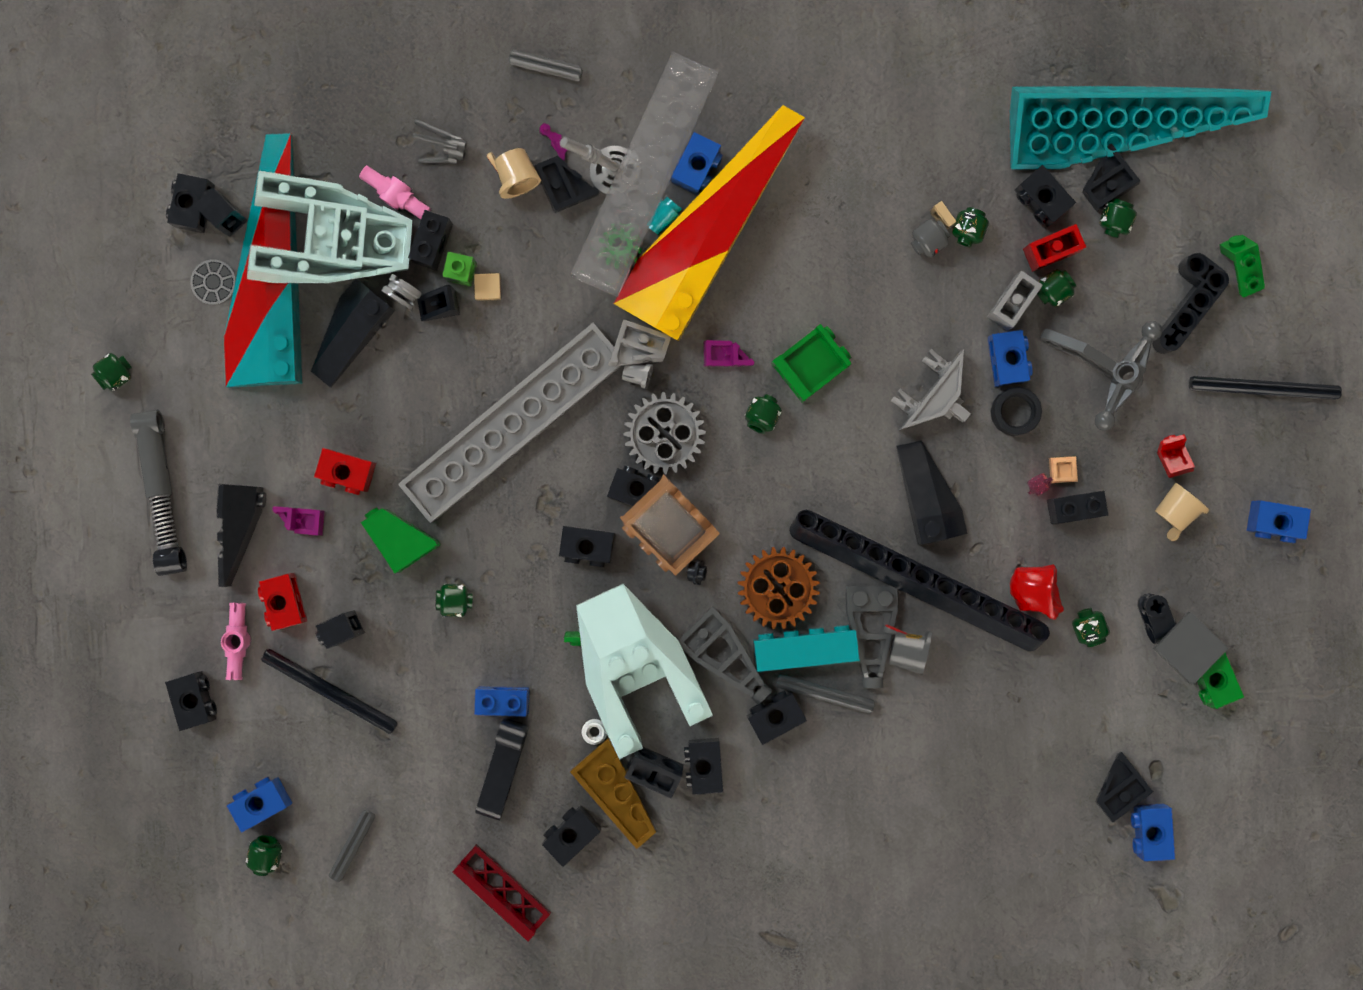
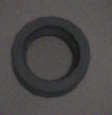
(1033, 401)

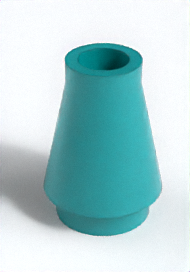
(665, 215)

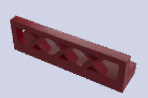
(494, 899)

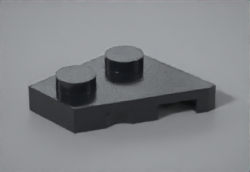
(1109, 180)
(563, 185)
(1121, 789)

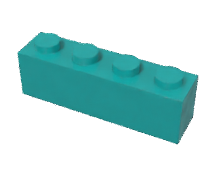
(805, 649)

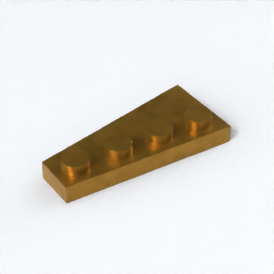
(604, 780)

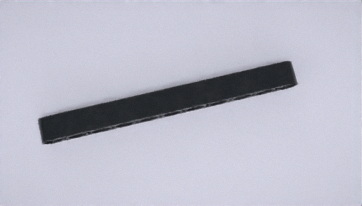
(930, 580)

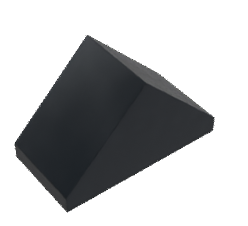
(438, 304)

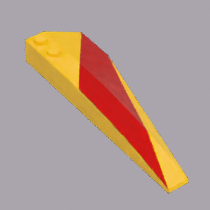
(687, 256)

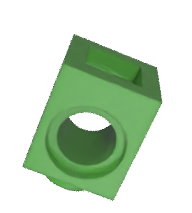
(459, 269)

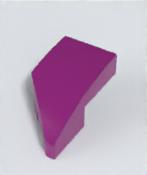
(724, 354)
(301, 520)

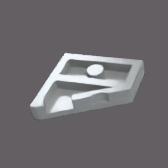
(638, 345)

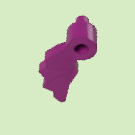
(555, 139)

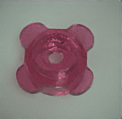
(1039, 484)

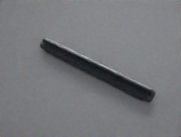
(1265, 387)
(329, 691)

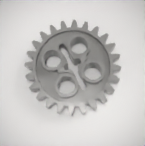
(680, 417)

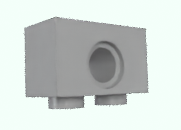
(1014, 301)

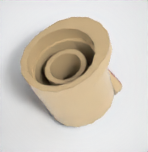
(515, 172)
(1179, 510)

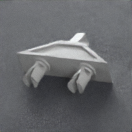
(943, 396)

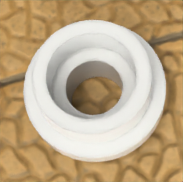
(594, 740)

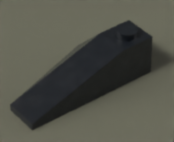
(351, 328)
(931, 502)
(240, 512)

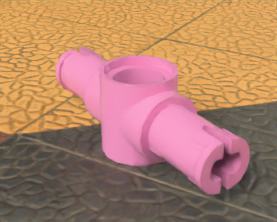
(393, 192)
(233, 654)

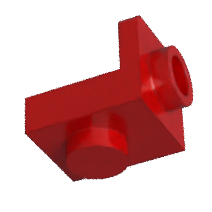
(1175, 456)

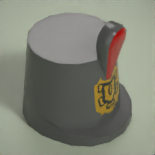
(909, 650)

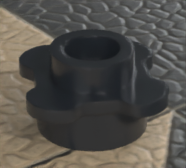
(697, 572)

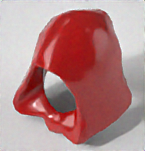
(1036, 590)

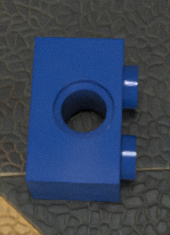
(697, 149)
(1002, 371)
(1294, 521)
(502, 701)
(248, 814)
(1162, 843)

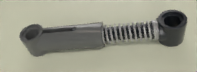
(149, 431)

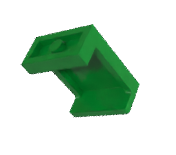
(812, 362)

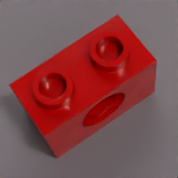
(1054, 248)
(360, 471)
(293, 612)

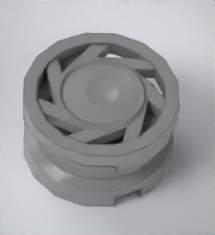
(403, 289)

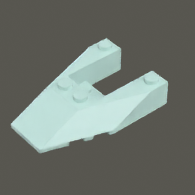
(343, 234)
(626, 651)

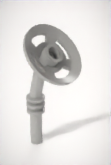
(602, 157)

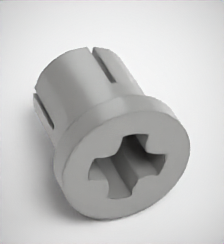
(638, 374)

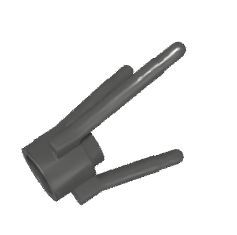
(453, 145)

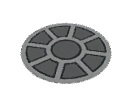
(212, 281)

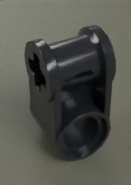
(1156, 621)

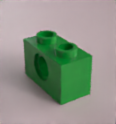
(1226, 688)

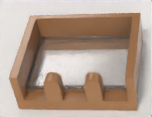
(669, 526)

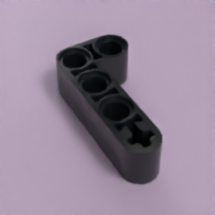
(1187, 307)
(502, 768)

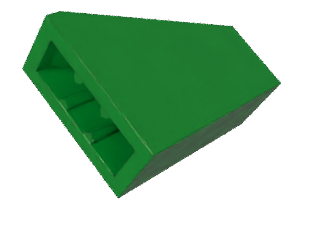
(397, 539)

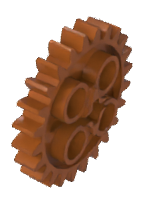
(796, 573)

